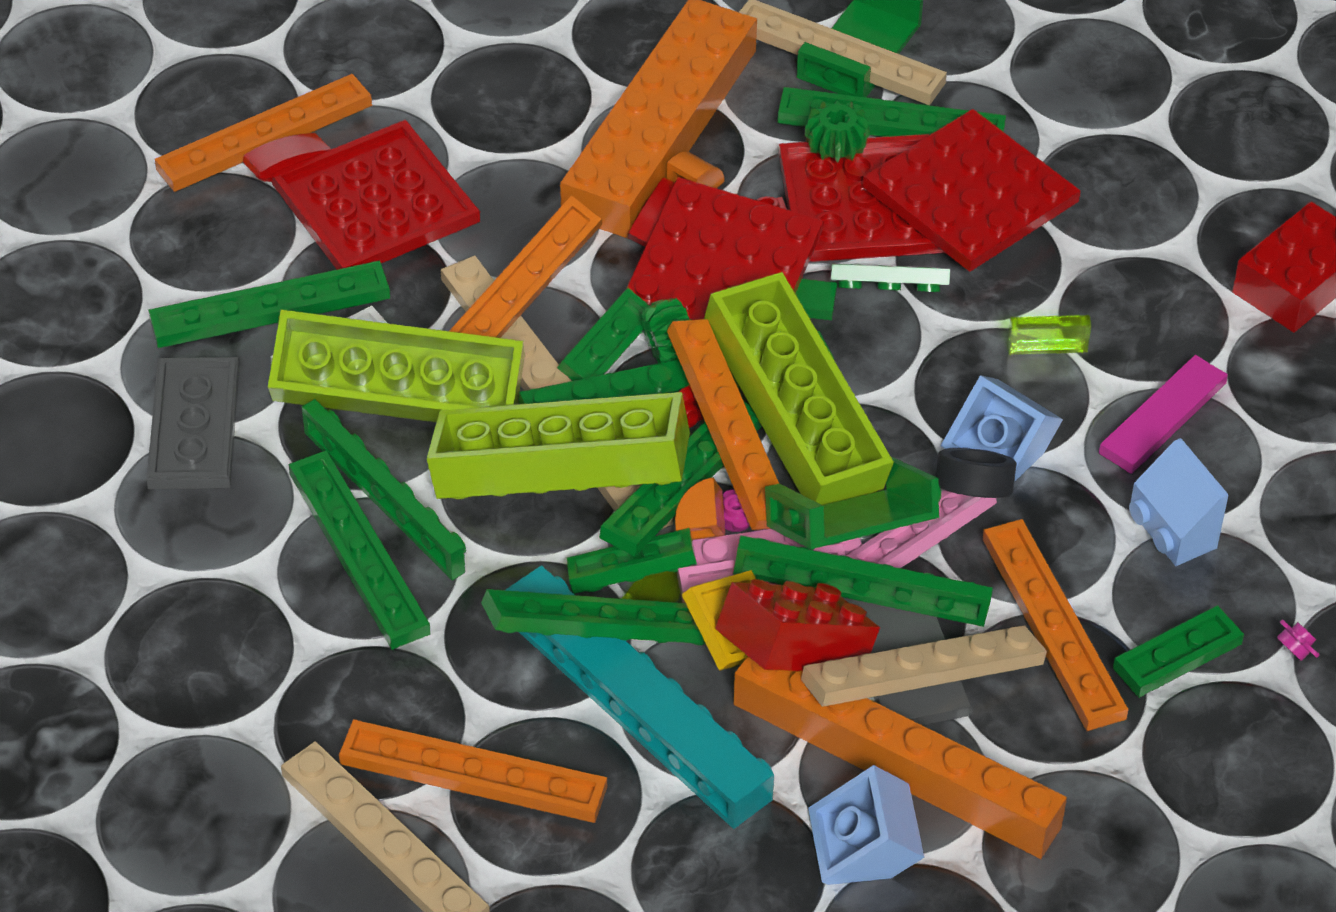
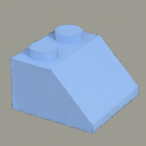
(1004, 423)
(1179, 504)
(866, 829)

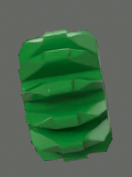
(837, 130)
(656, 321)

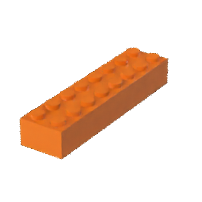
(661, 112)

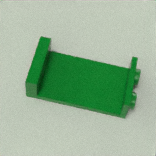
(878, 22)
(909, 499)

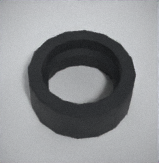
(976, 472)

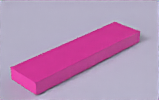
(1163, 414)

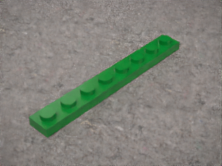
(645, 380)

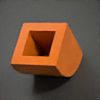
(694, 169)
(702, 510)

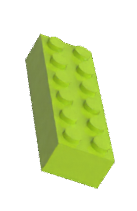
(390, 367)
(798, 391)
(559, 446)

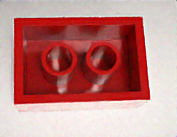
(1292, 269)
(794, 624)

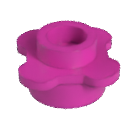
(734, 515)
(1297, 640)

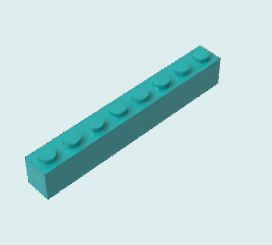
(657, 714)

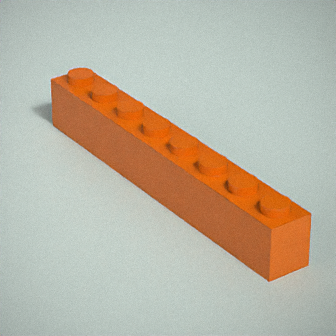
(932, 764)

